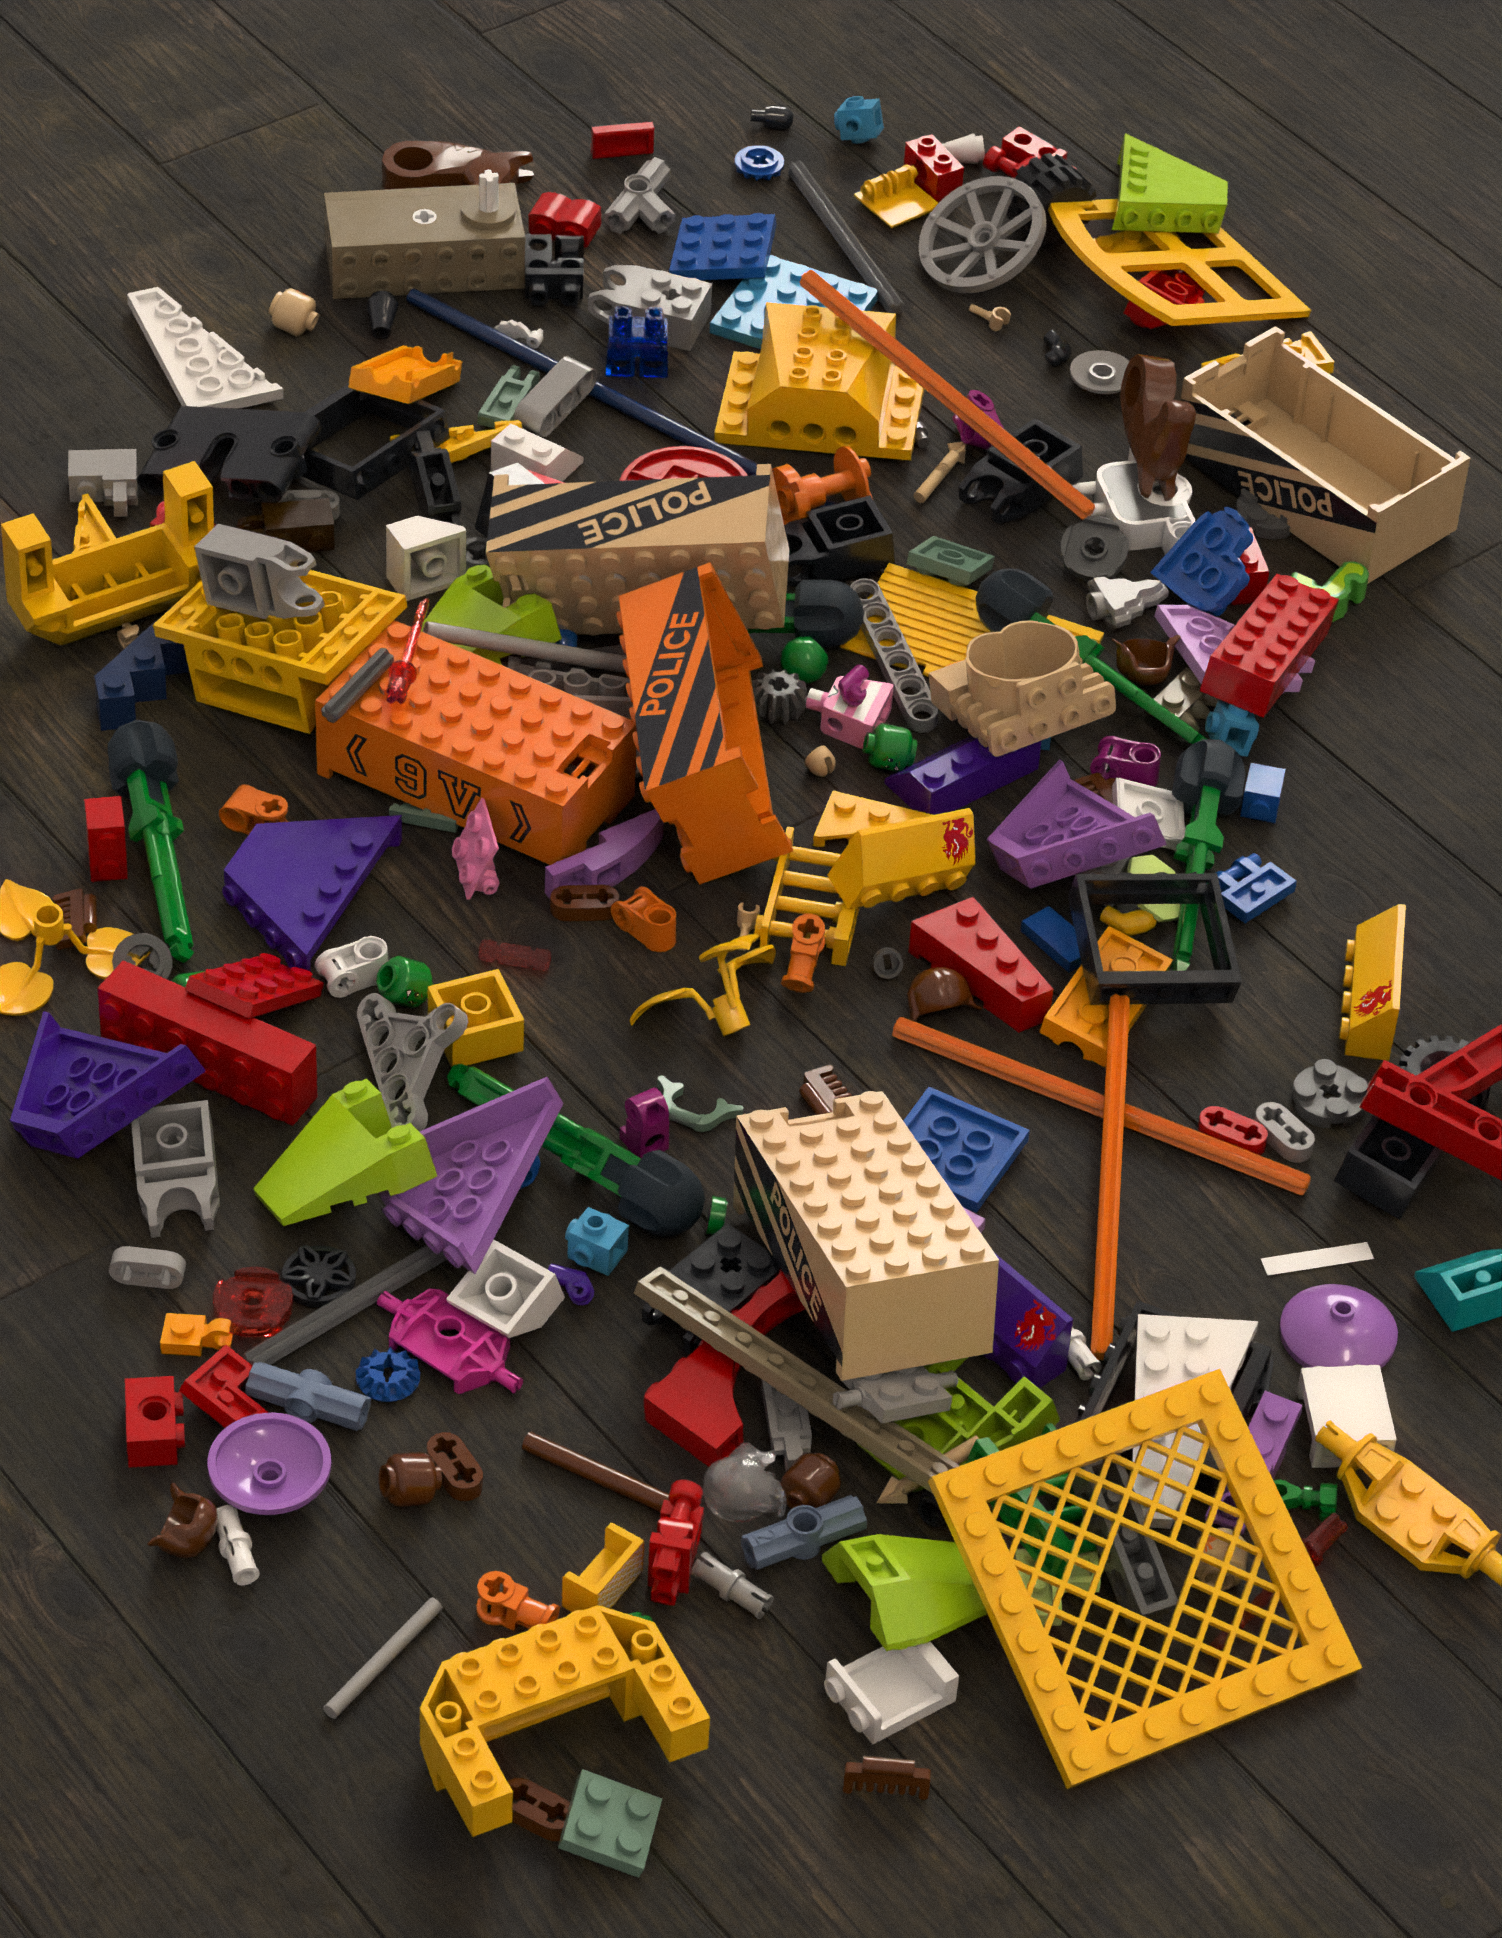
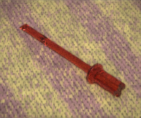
(403, 672)
(1316, 1545)

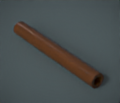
(594, 1471)

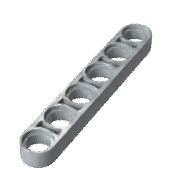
(895, 654)

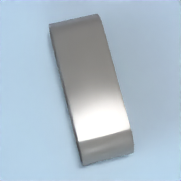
(555, 396)

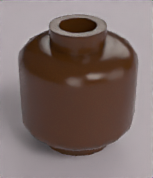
(409, 1479)
(811, 1481)

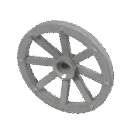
(985, 237)

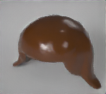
(1145, 660)
(938, 990)
(188, 1525)

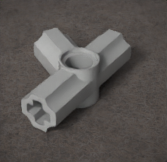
(641, 201)

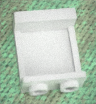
(1350, 1398)
(892, 1688)

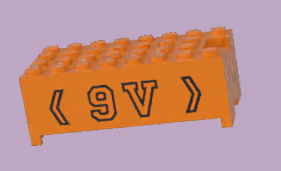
(485, 735)

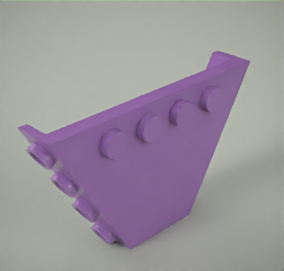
(1067, 831)
(479, 1171)

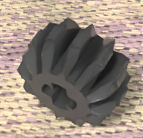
(779, 696)

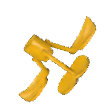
(33, 912)
(728, 1007)

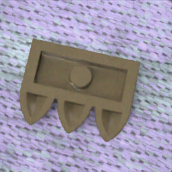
(1185, 699)

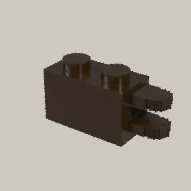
(301, 522)

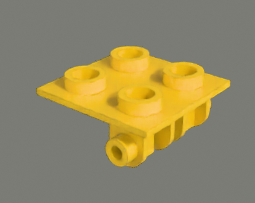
(896, 196)

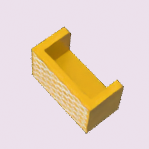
(607, 1574)

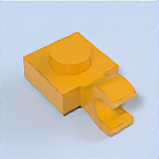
(190, 1333)

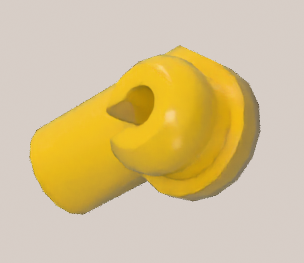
(1129, 923)

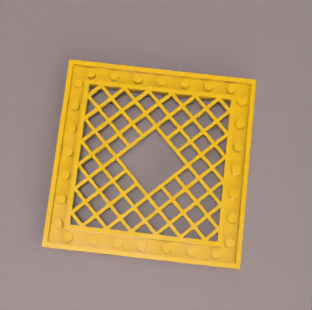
(1061, 1719)

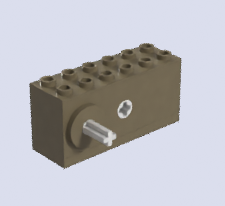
(425, 239)

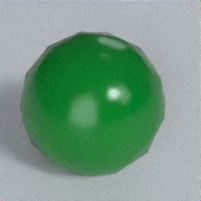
(804, 658)

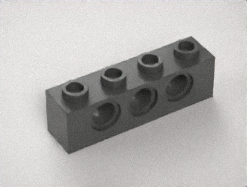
(1134, 1559)

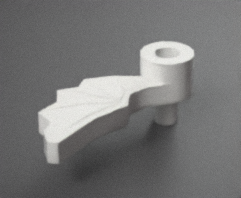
(518, 329)

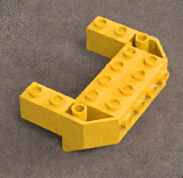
(113, 579)
(541, 1677)

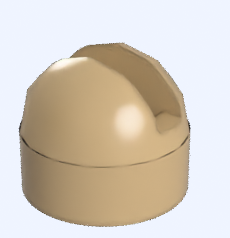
(820, 761)

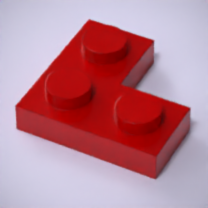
(217, 1387)

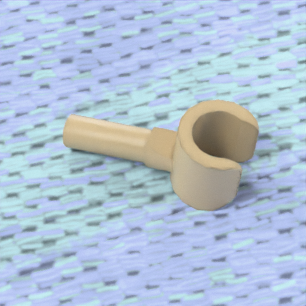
(996, 318)
(127, 634)
(746, 920)

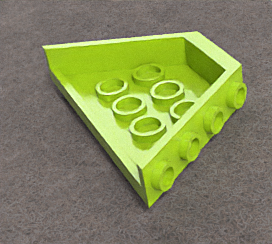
(1166, 192)

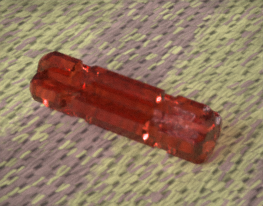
(514, 955)

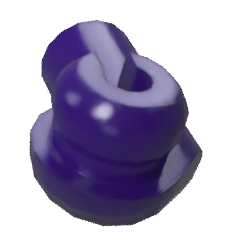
(575, 1282)

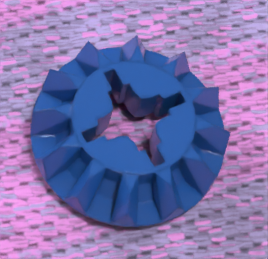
(751, 162)
(403, 1379)

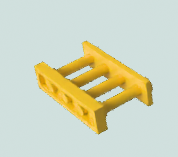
(836, 938)

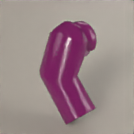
(850, 685)

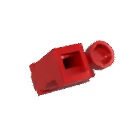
(1016, 151)
(676, 1542)

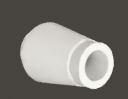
(967, 149)

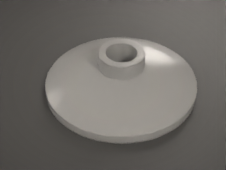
(1099, 371)

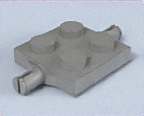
(899, 1393)

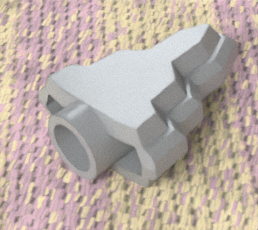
(1122, 600)

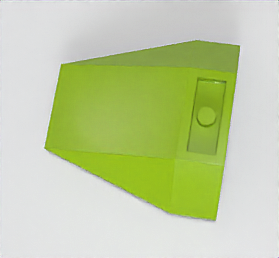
(913, 1586)

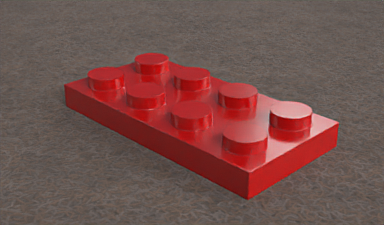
(255, 985)

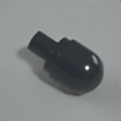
(773, 117)

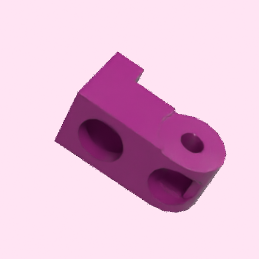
(645, 1119)

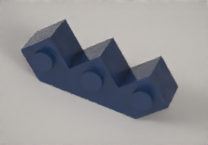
(135, 677)

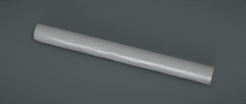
(382, 1658)

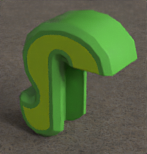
(1346, 584)

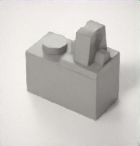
(105, 476)

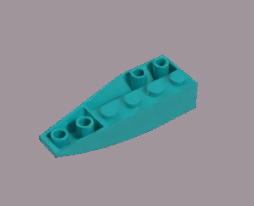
(1465, 1288)

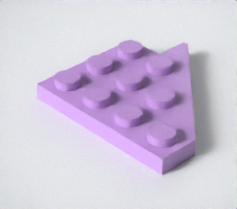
(1202, 635)

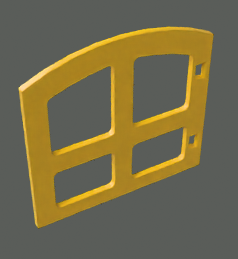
(1176, 255)

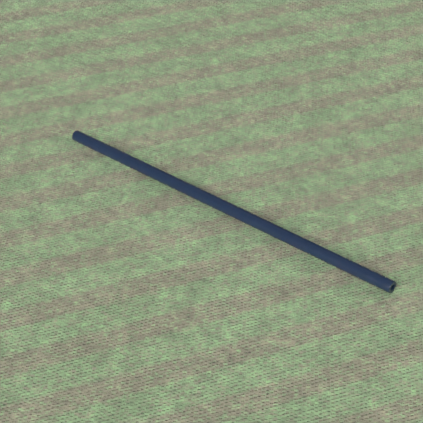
(600, 391)

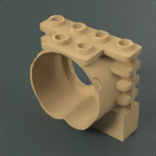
(1021, 687)

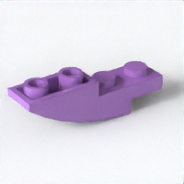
(616, 857)
(1271, 1431)

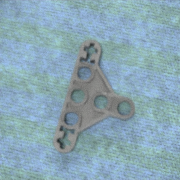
(412, 1067)

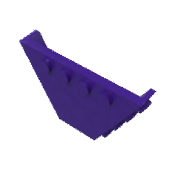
(303, 875)
(91, 1086)

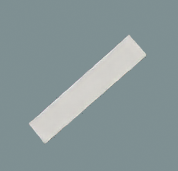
(1317, 1258)

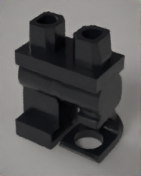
(557, 277)

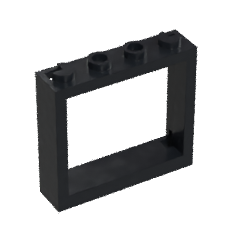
(347, 406)
(1156, 986)
(1119, 1355)

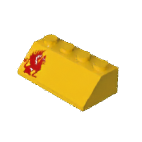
(905, 859)
(1373, 985)

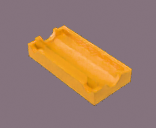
(405, 374)
(1085, 1024)

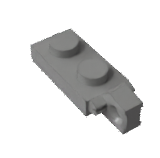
(787, 1425)

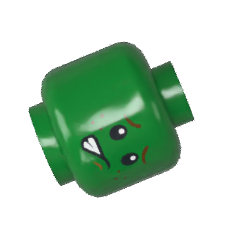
(890, 747)
(404, 981)

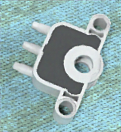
(1143, 520)

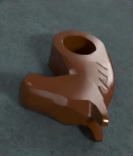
(448, 164)
(1155, 422)

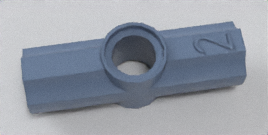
(308, 1395)
(803, 1532)

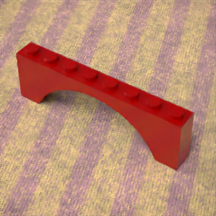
(696, 1397)

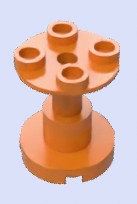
(810, 491)

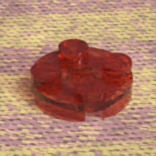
(259, 1320)

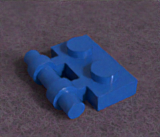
(1257, 889)

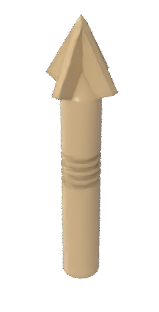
(956, 454)
(897, 1490)

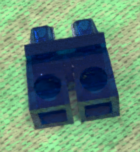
(640, 338)

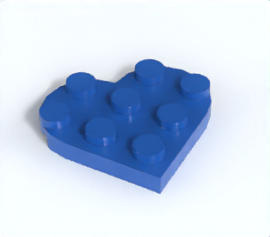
(1206, 562)

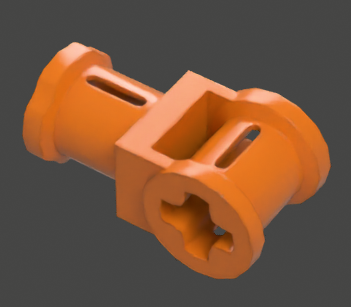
(804, 953)
(512, 1604)

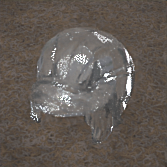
(740, 1488)

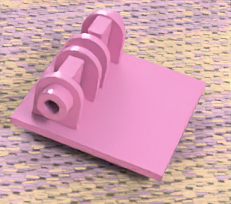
(475, 853)

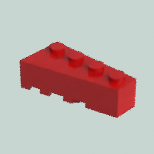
(980, 951)

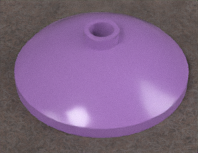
(1338, 1327)
(269, 1449)

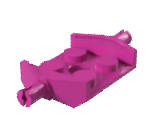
(467, 1358)

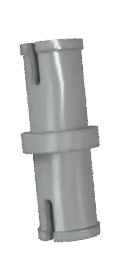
(732, 1585)

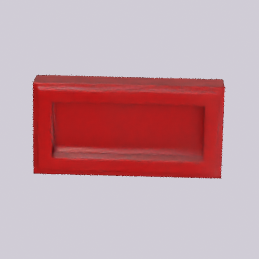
(622, 140)

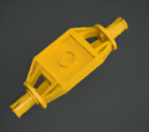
(1411, 1508)

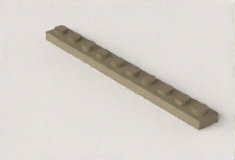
(790, 1376)

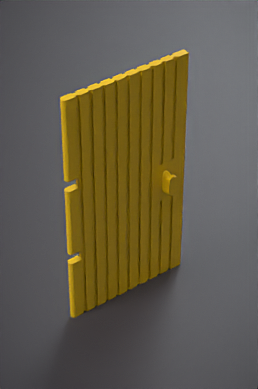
(935, 619)

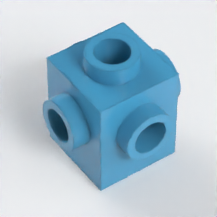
(859, 119)
(1232, 726)
(597, 1241)

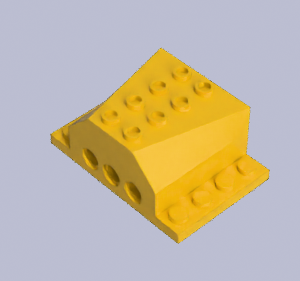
(819, 389)
(277, 664)

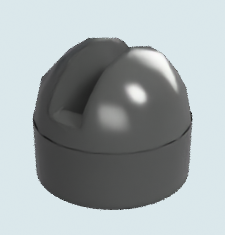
(895, 959)

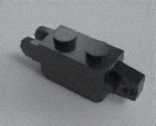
(434, 481)

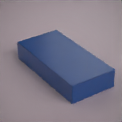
(1054, 937)

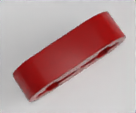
(1233, 1129)

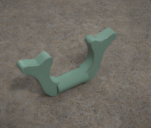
(697, 1122)

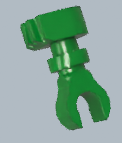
(1295, 1496)

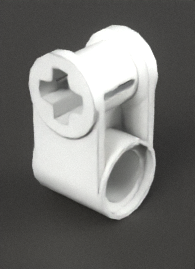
(354, 965)

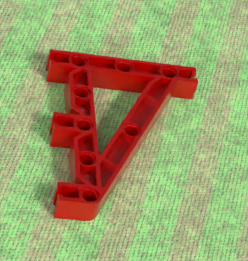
(1436, 1104)

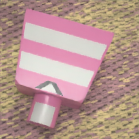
(847, 721)

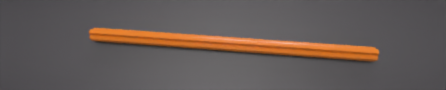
(947, 395)
(1093, 1103)
(1110, 1176)

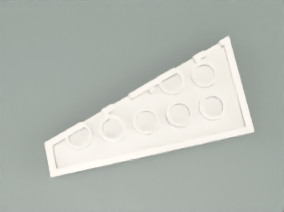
(196, 362)
(1169, 1354)

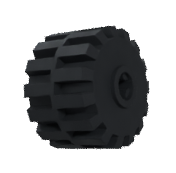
(1052, 181)

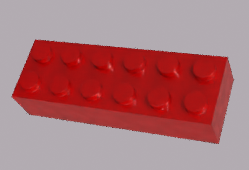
(1269, 645)
(240, 1054)

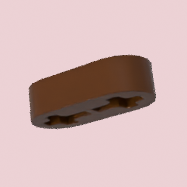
(583, 902)
(461, 1462)
(537, 1808)

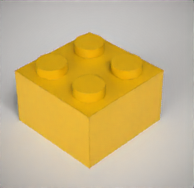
(493, 1017)

